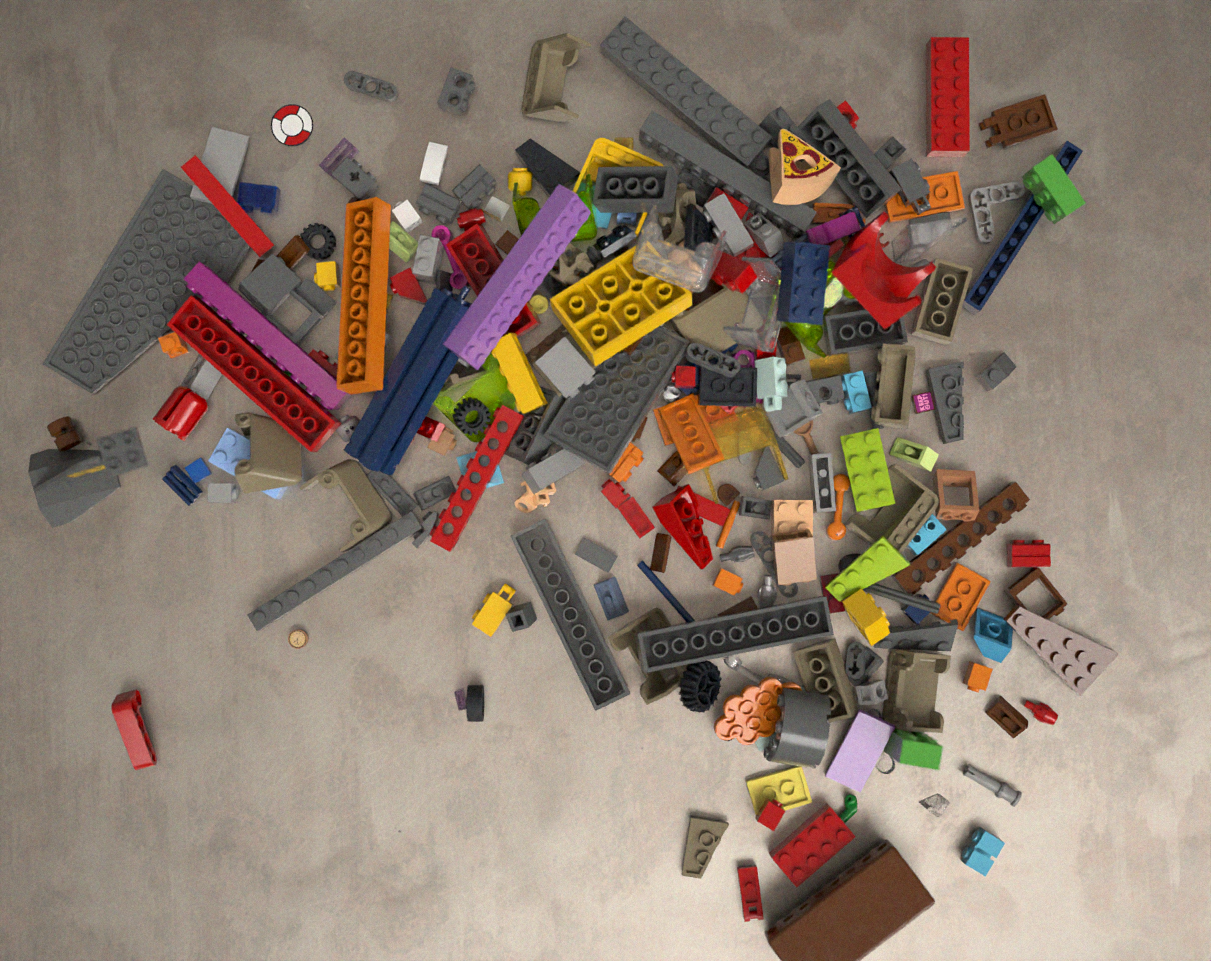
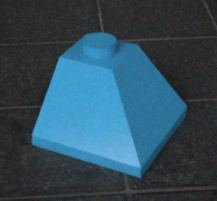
(992, 635)

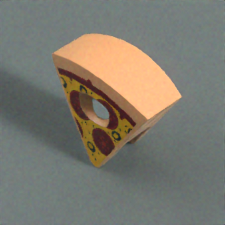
(794, 180)

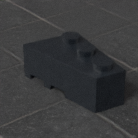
(546, 167)

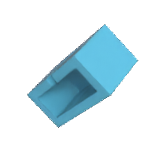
(980, 851)

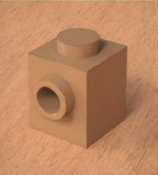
(445, 442)

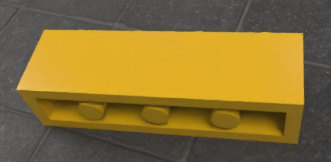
(518, 373)

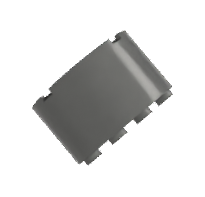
(801, 729)

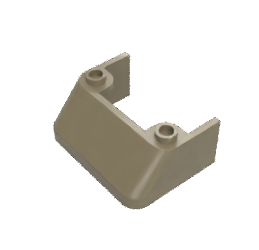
(547, 76)
(362, 495)

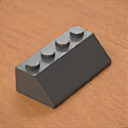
(529, 440)

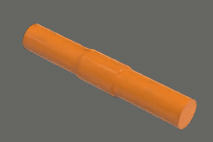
(728, 524)

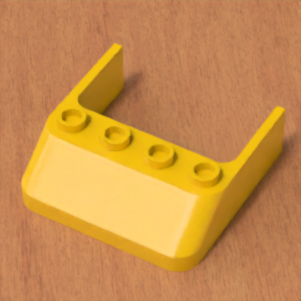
(611, 154)

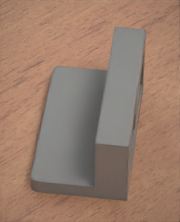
(202, 377)

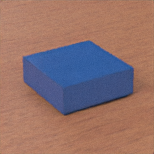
(198, 470)

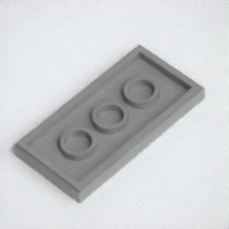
(223, 158)

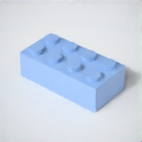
(230, 450)

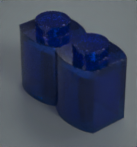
(258, 197)

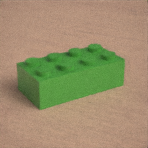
(914, 749)

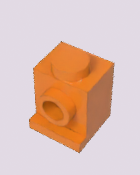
(173, 345)

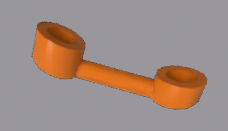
(841, 484)

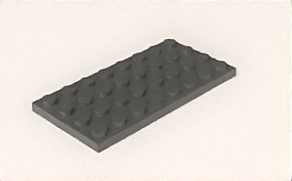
(612, 407)

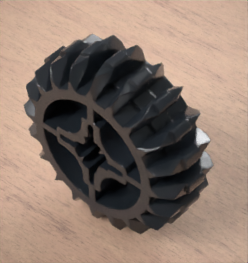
(700, 686)

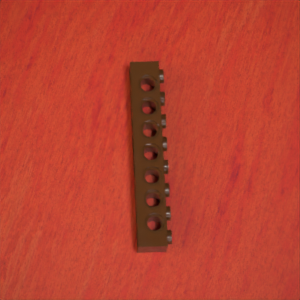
(1017, 500)

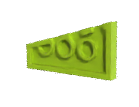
(870, 567)

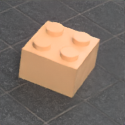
(791, 516)

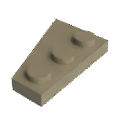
(701, 843)

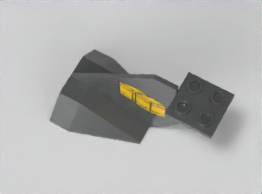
(77, 480)

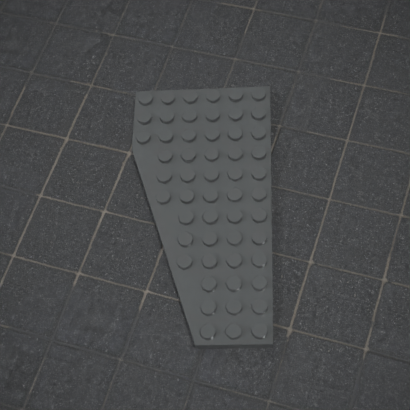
(144, 283)

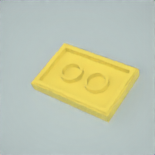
(784, 785)

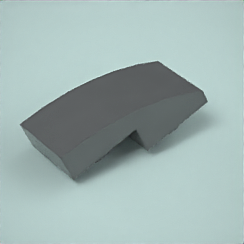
(429, 522)

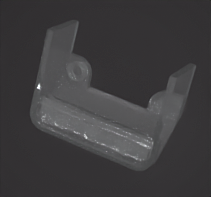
(675, 263)
(759, 322)

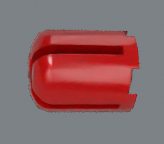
(181, 412)

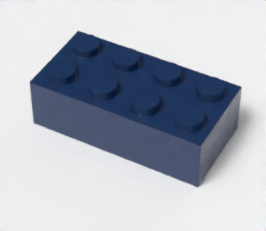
(803, 283)

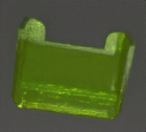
(489, 389)

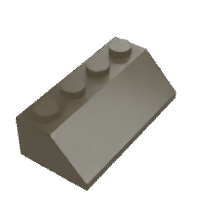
(825, 674)

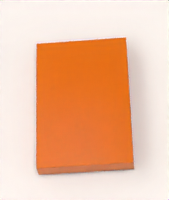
(960, 595)

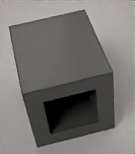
(521, 616)

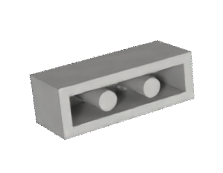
(724, 217)
(551, 469)
(822, 482)

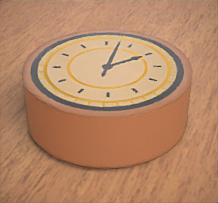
(298, 638)

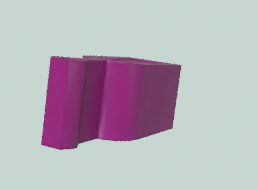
(833, 229)

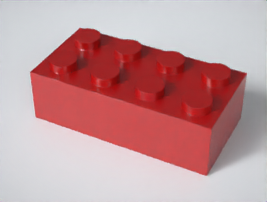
(811, 845)

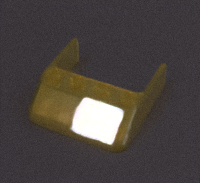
(743, 434)

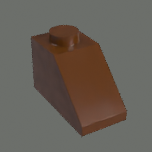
(789, 347)

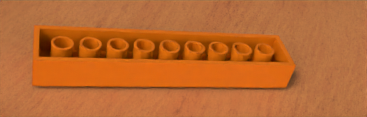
(364, 296)

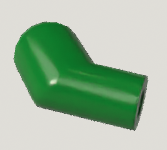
(851, 808)

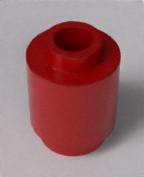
(470, 218)

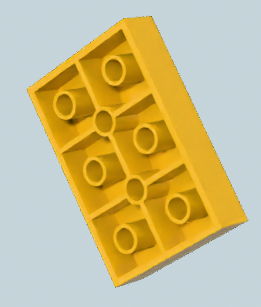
(617, 307)

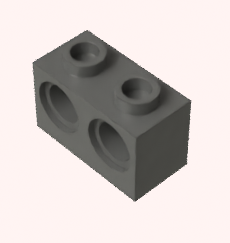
(451, 91)

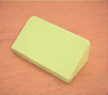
(401, 242)

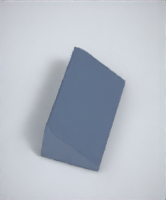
(611, 598)

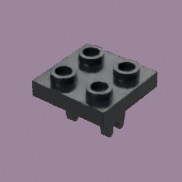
(615, 242)

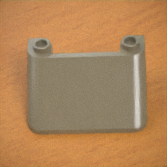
(706, 320)
(273, 455)

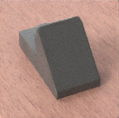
(755, 507)

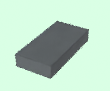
(315, 296)
(596, 555)

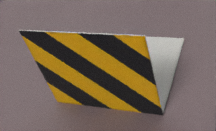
(496, 209)

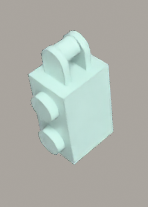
(771, 382)

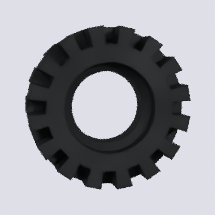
(328, 246)
(464, 409)

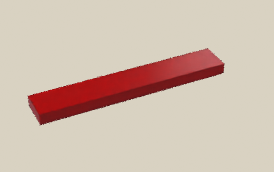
(227, 206)

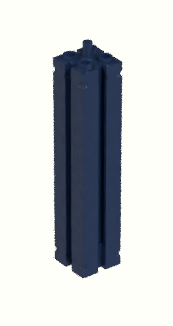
(409, 385)

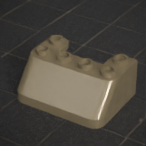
(895, 386)
(899, 521)
(659, 682)

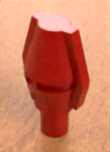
(1042, 712)

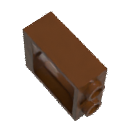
(1028, 578)

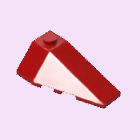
(680, 518)

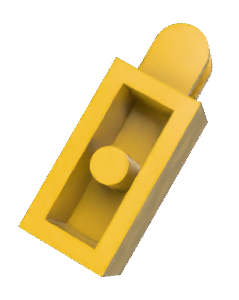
(493, 611)

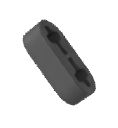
(850, 660)

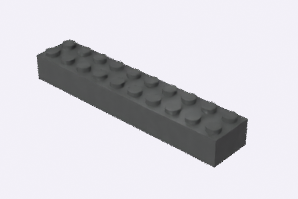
(685, 93)
(722, 172)
(570, 614)
(733, 634)

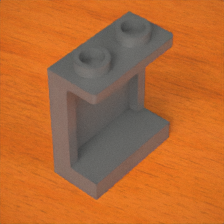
(269, 284)

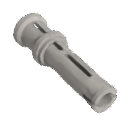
(1000, 789)

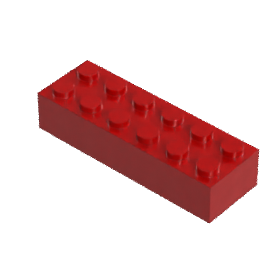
(947, 97)
(478, 262)

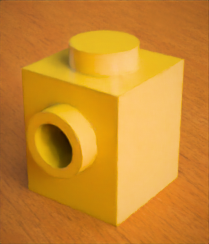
(327, 275)

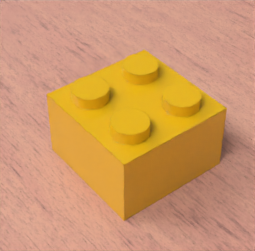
(866, 616)

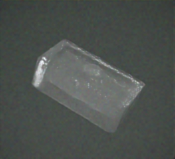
(935, 804)

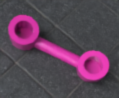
(457, 278)

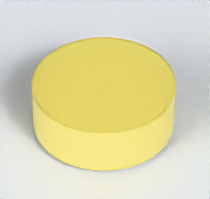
(539, 304)

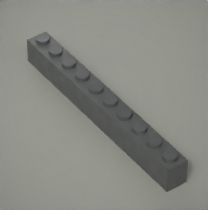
(335, 571)

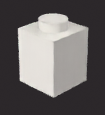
(406, 215)

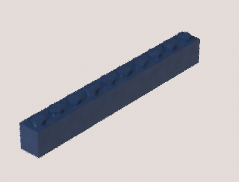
(1013, 239)

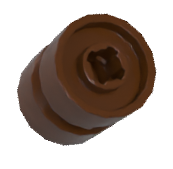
(64, 440)

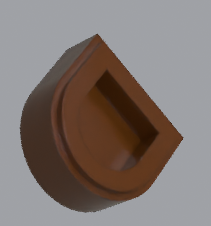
(727, 493)

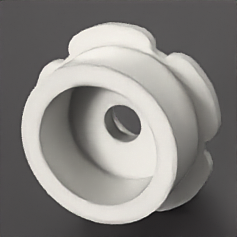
(671, 394)

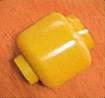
(523, 178)

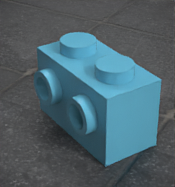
(855, 392)
(926, 535)

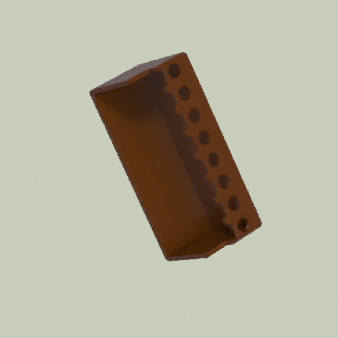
(853, 911)

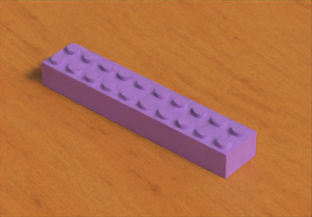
(518, 277)

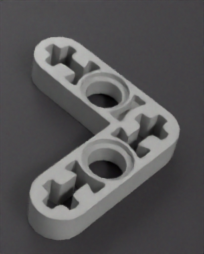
(987, 199)

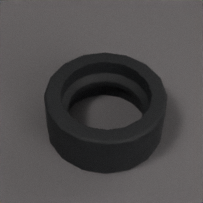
(475, 703)

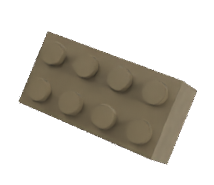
(941, 302)

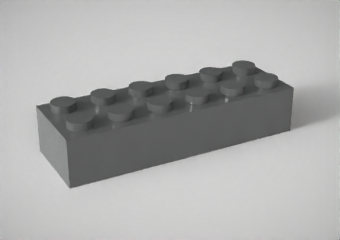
(861, 172)

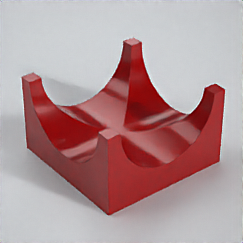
(876, 279)

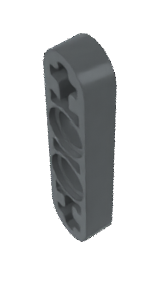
(770, 565)

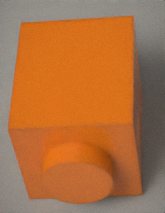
(728, 582)
(977, 676)

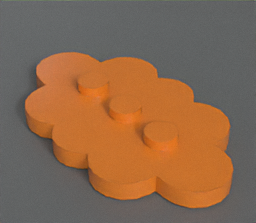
(752, 712)

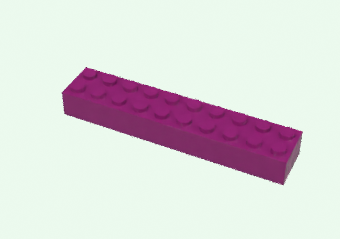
(265, 334)

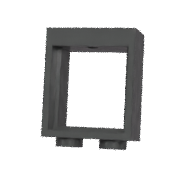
(306, 328)

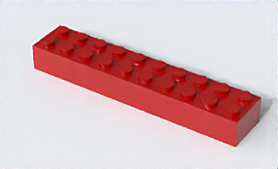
(254, 373)

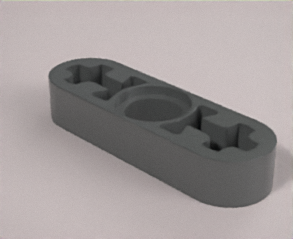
(385, 86)
(720, 356)

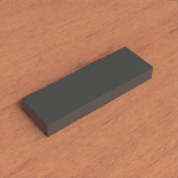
(392, 492)

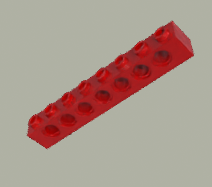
(449, 540)

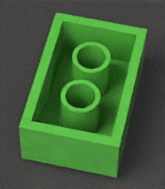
(1052, 189)

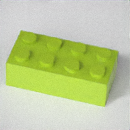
(867, 470)

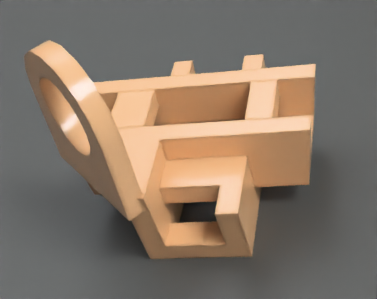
(533, 500)

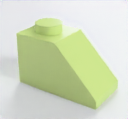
(914, 454)

